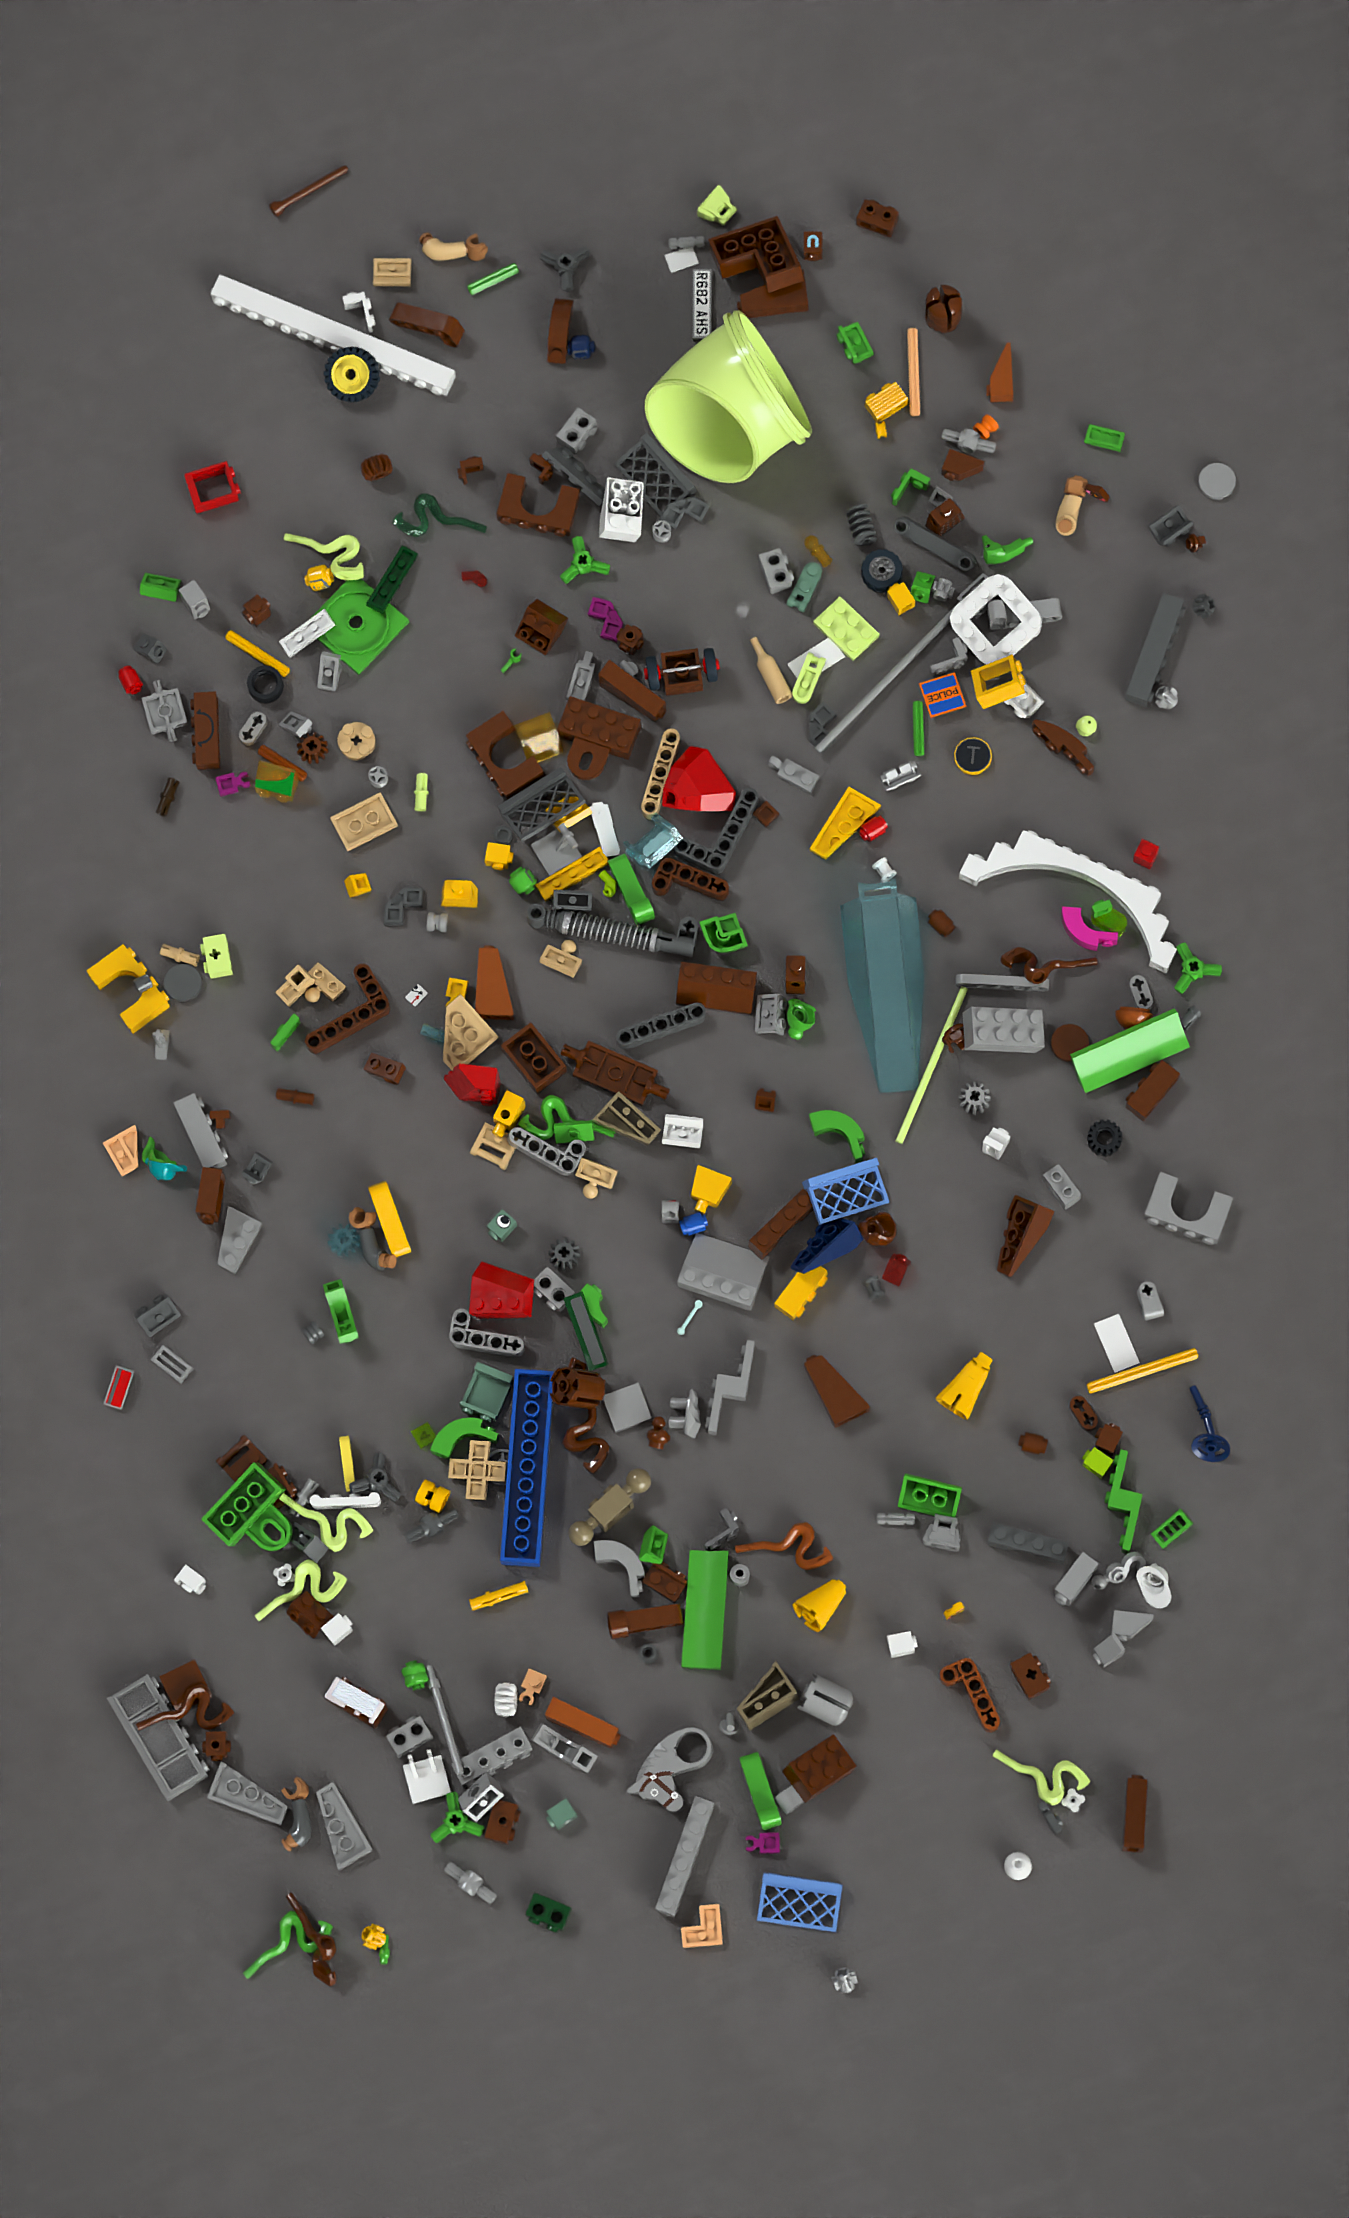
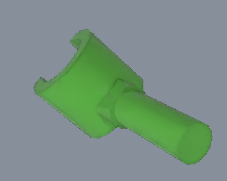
(513, 659)

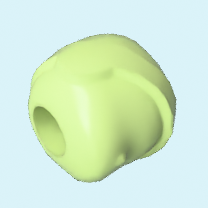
(1086, 725)

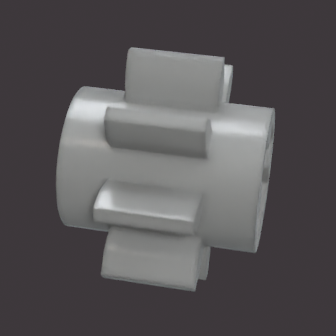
(942, 589)
(1166, 697)
(844, 1980)

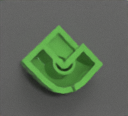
(723, 933)

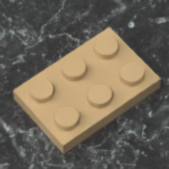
(363, 821)

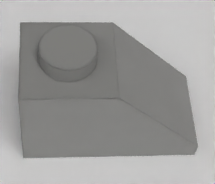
(1128, 1624)
(1108, 1651)

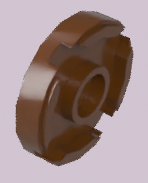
(1068, 1040)

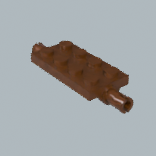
(615, 1072)

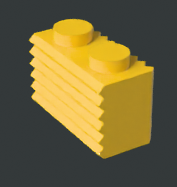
(886, 402)

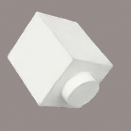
(337, 1628)
(901, 1644)

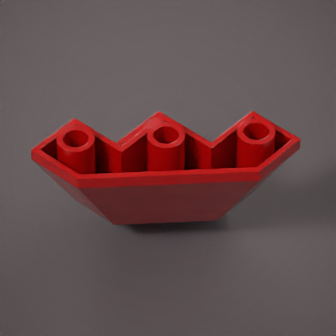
(698, 784)

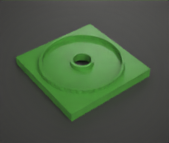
(362, 644)

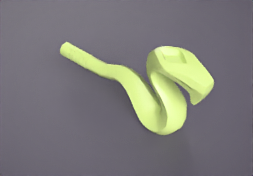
(345, 541)
(333, 1543)
(311, 1568)
(1050, 1797)

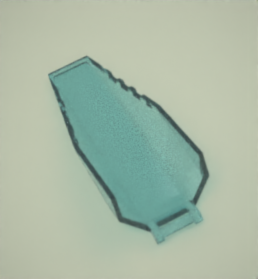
(886, 981)

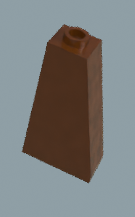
(781, 301)
(631, 691)
(834, 1391)
(1135, 1814)

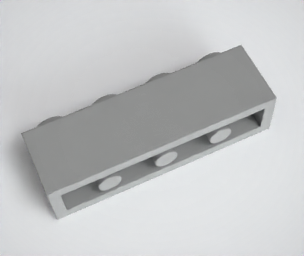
(200, 1133)

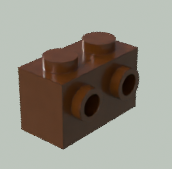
(877, 218)

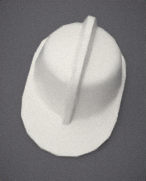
(1154, 1585)

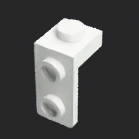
(355, 300)

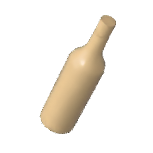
(771, 674)

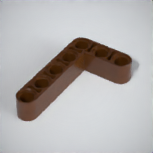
(353, 1015)

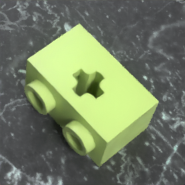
(221, 966)

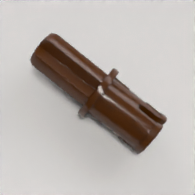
(295, 1096)

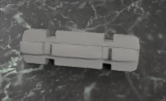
(686, 242)
(895, 1519)

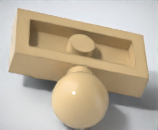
(562, 959)
(324, 983)
(596, 1174)

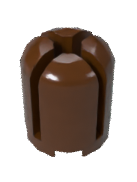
(943, 309)
(577, 1388)

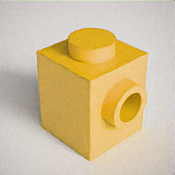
(900, 598)
(498, 856)

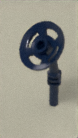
(1213, 1442)

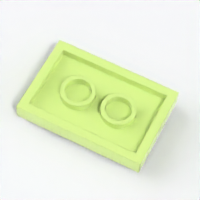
(846, 628)

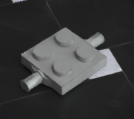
(164, 711)

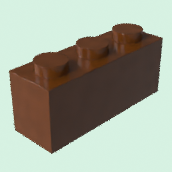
(1152, 1090)

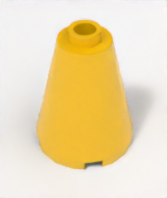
(820, 1604)

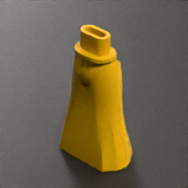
(964, 1389)

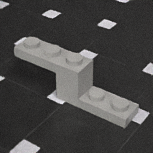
(730, 1387)

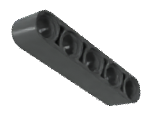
(655, 1033)

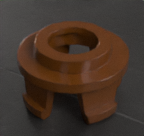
(956, 1035)

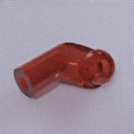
(476, 576)

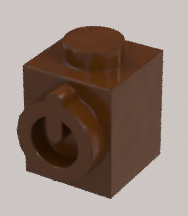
(256, 610)

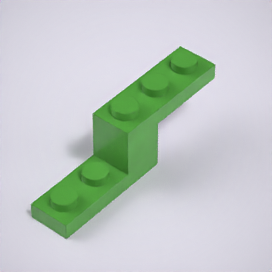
(1123, 1501)

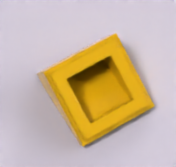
(357, 884)

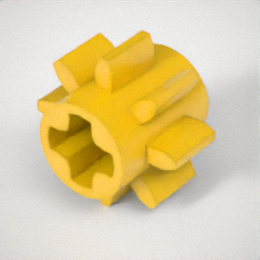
(373, 1936)

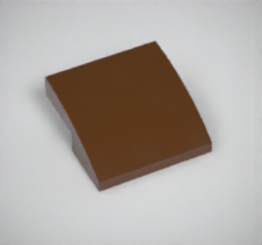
(179, 1680)

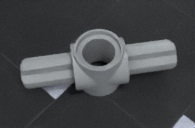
(968, 441)
(470, 1883)

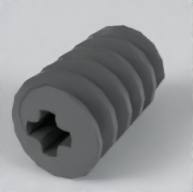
(860, 526)

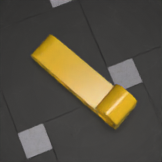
(389, 1219)

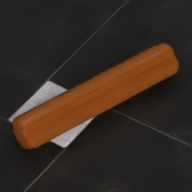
(277, 759)

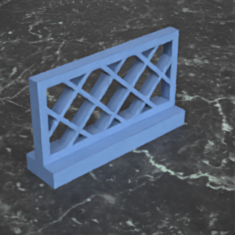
(837, 1177)
(802, 1884)

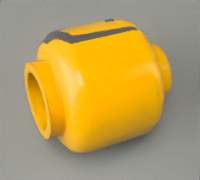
(319, 577)

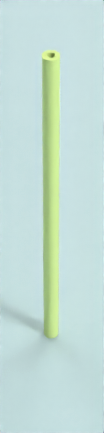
(930, 1067)

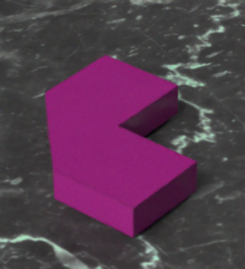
(605, 611)

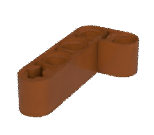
(975, 1696)

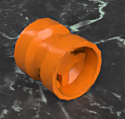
(986, 426)

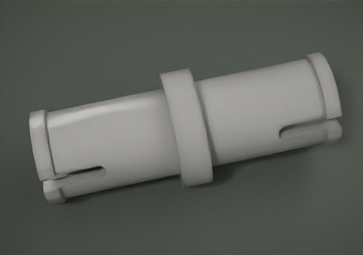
(304, 1496)

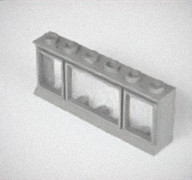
(160, 1745)

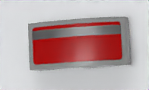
(118, 1387)

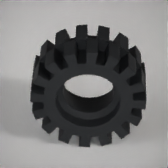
(1100, 1148)

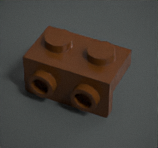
(309, 1614)

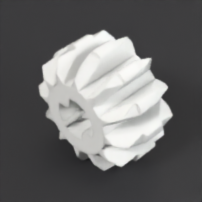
(506, 1699)

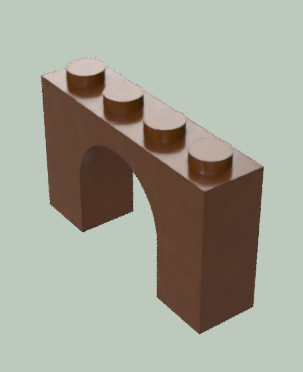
(557, 521)
(509, 780)

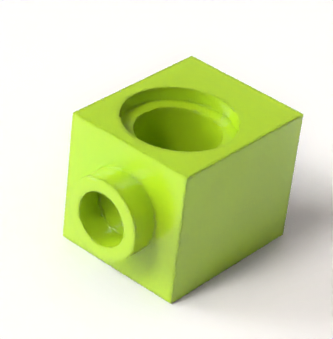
(1097, 1462)

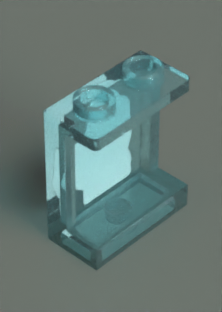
(655, 843)

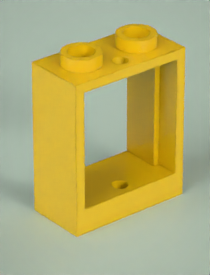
(1004, 691)

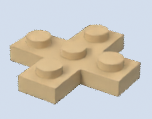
(478, 1470)

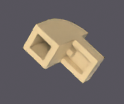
(297, 983)

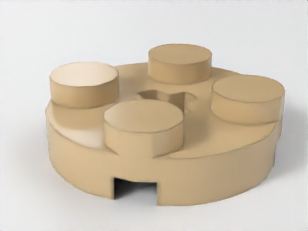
(363, 748)

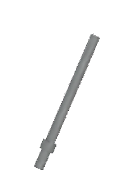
(434, 1685)

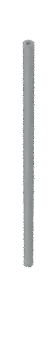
(883, 683)

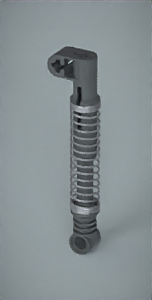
(650, 938)

